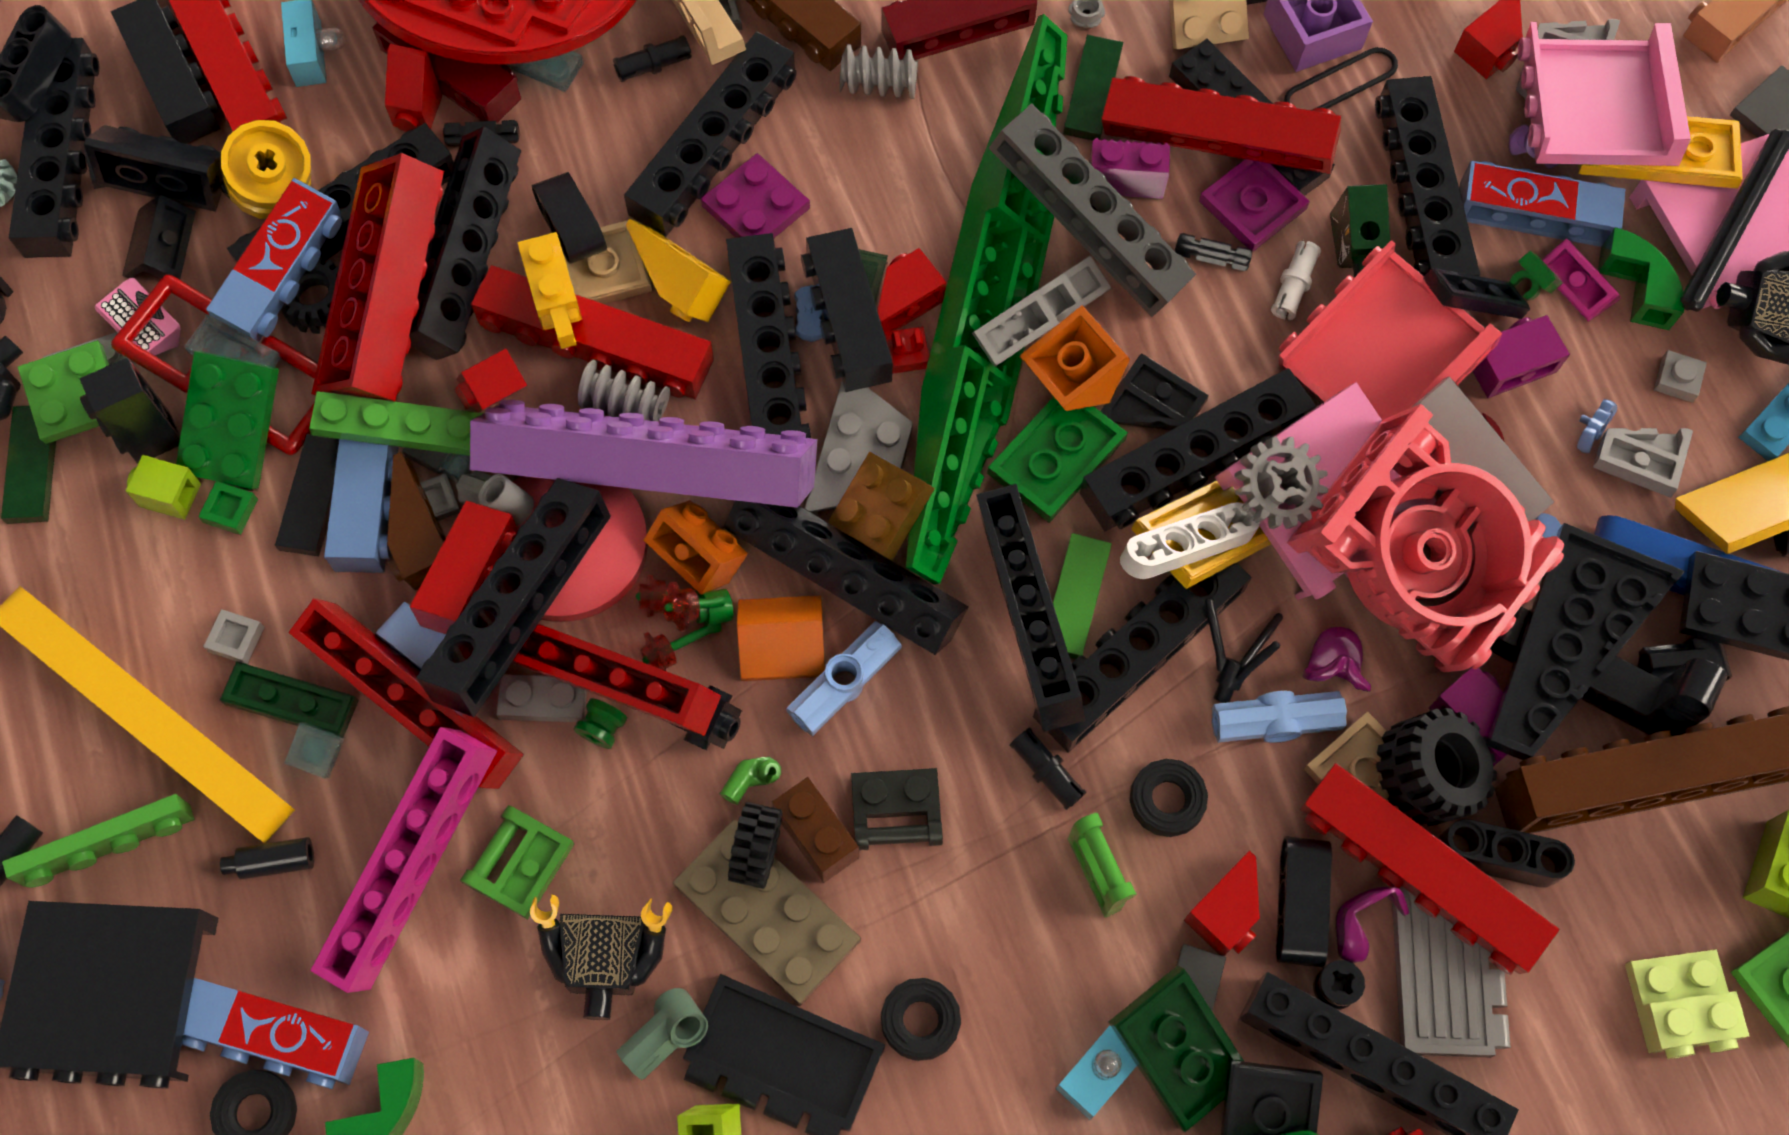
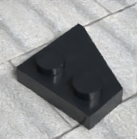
(1154, 397)

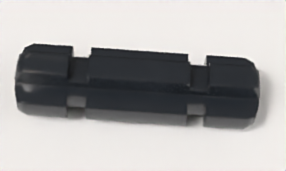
(454, 131)
(1213, 252)

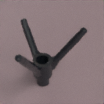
(1234, 672)

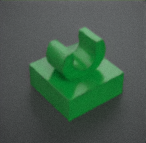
(1538, 273)

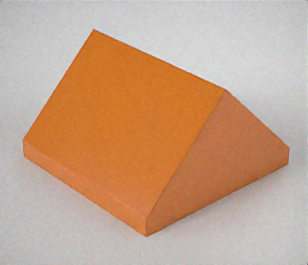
(1077, 362)
(780, 638)

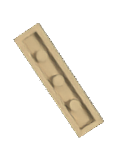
(711, 28)

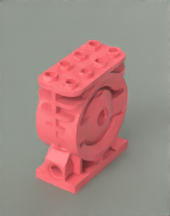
(1386, 557)

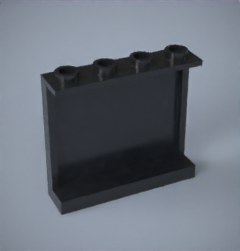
(101, 992)

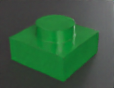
(228, 508)

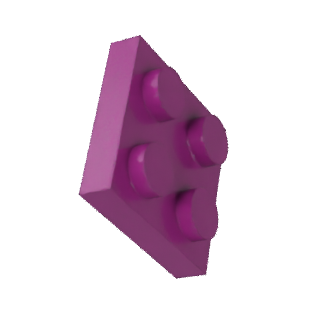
(755, 200)
(1254, 202)

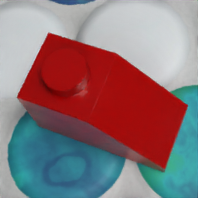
(1492, 38)
(411, 88)
(909, 290)
(1229, 909)

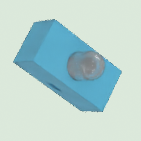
(307, 41)
(1097, 1074)

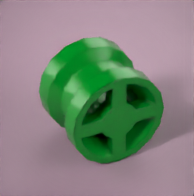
(600, 723)

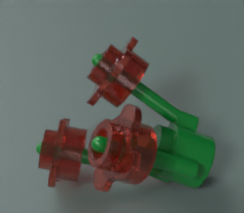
(681, 608)

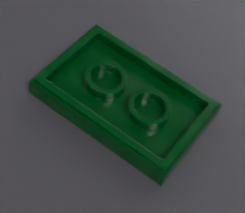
(1178, 1047)

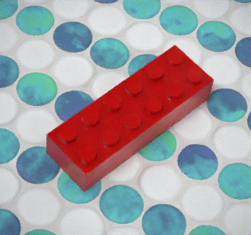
(379, 279)

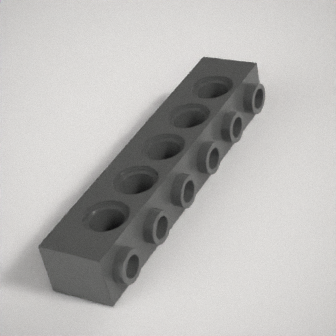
(1072, 208)

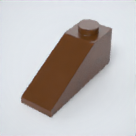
(412, 526)

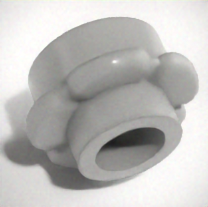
(1093, 7)

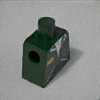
(1360, 224)

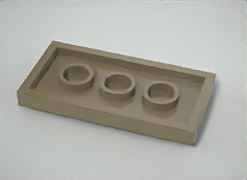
(777, 927)

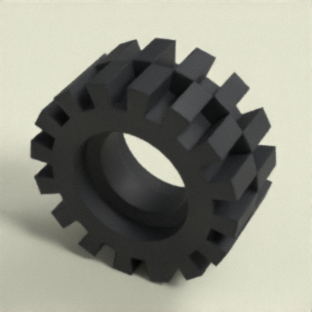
(315, 314)
(754, 845)

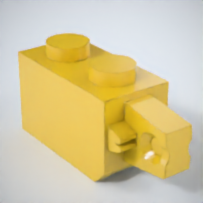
(551, 286)

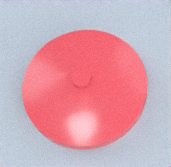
(611, 561)

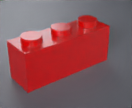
(489, 382)
(462, 564)

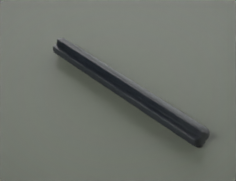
(1735, 221)

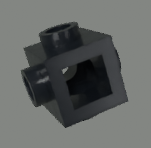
(722, 727)

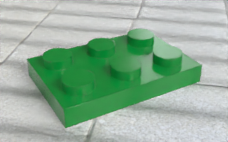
(227, 419)
(1055, 455)

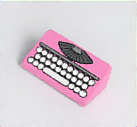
(118, 306)

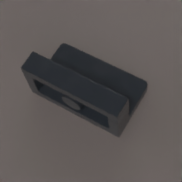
(159, 239)

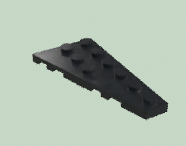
(1573, 633)

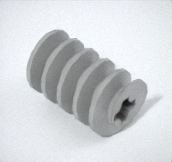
(878, 71)
(616, 397)

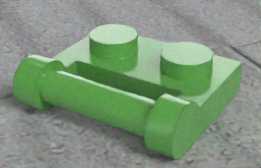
(1099, 865)
(528, 869)

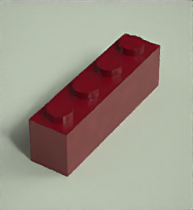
(943, 25)
(478, 88)

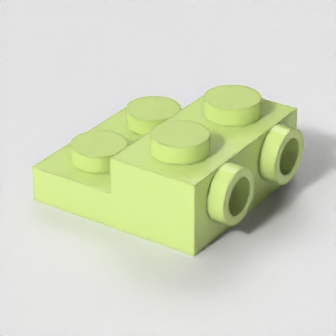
(1686, 1004)

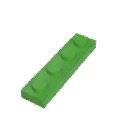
(392, 423)
(84, 847)

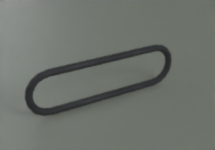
(1342, 65)

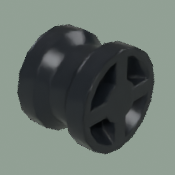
(1332, 990)

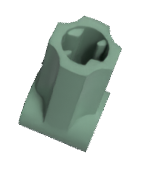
(674, 1025)

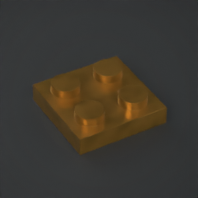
(881, 505)

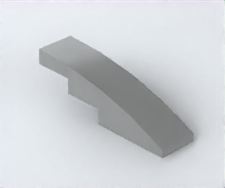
(1041, 311)

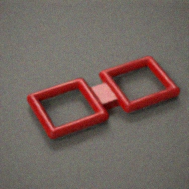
(170, 284)

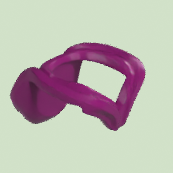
(1337, 654)
(1351, 939)

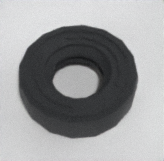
(1173, 772)
(901, 1039)
(232, 1092)

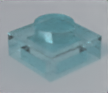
(314, 750)

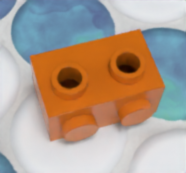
(695, 546)

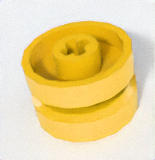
(261, 147)

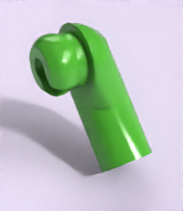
(749, 774)

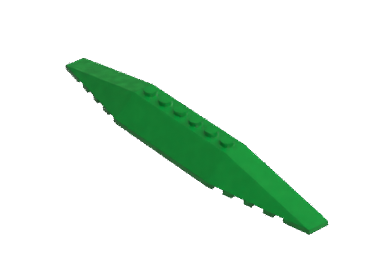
(992, 270)

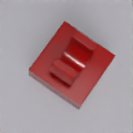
(908, 349)

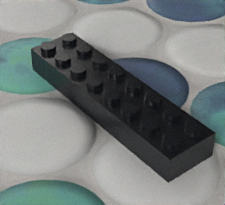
(1209, 69)

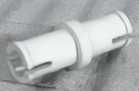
(1296, 280)

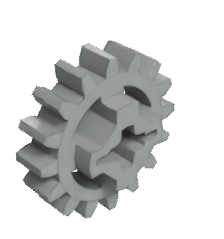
(1263, 484)

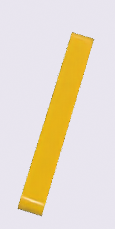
(144, 715)

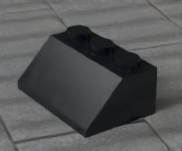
(155, 166)

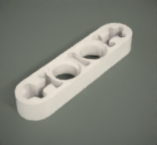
(1186, 534)

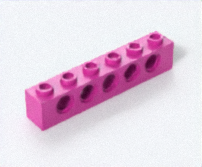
(403, 860)

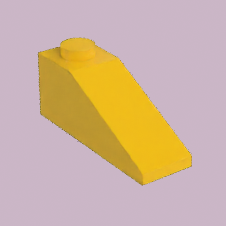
(677, 275)

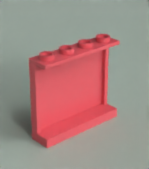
(1386, 337)

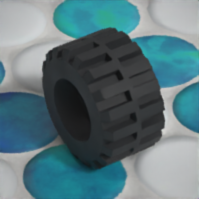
(1436, 767)

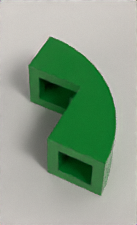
(1657, 283)
(399, 1097)

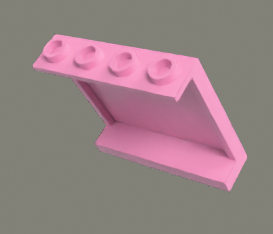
(1604, 100)
(1696, 211)
(1335, 434)

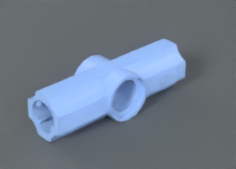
(825, 696)
(1279, 716)

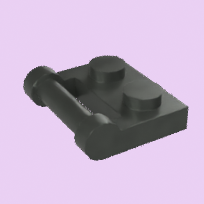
(896, 795)

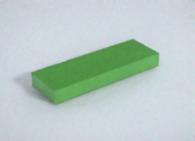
(1079, 589)

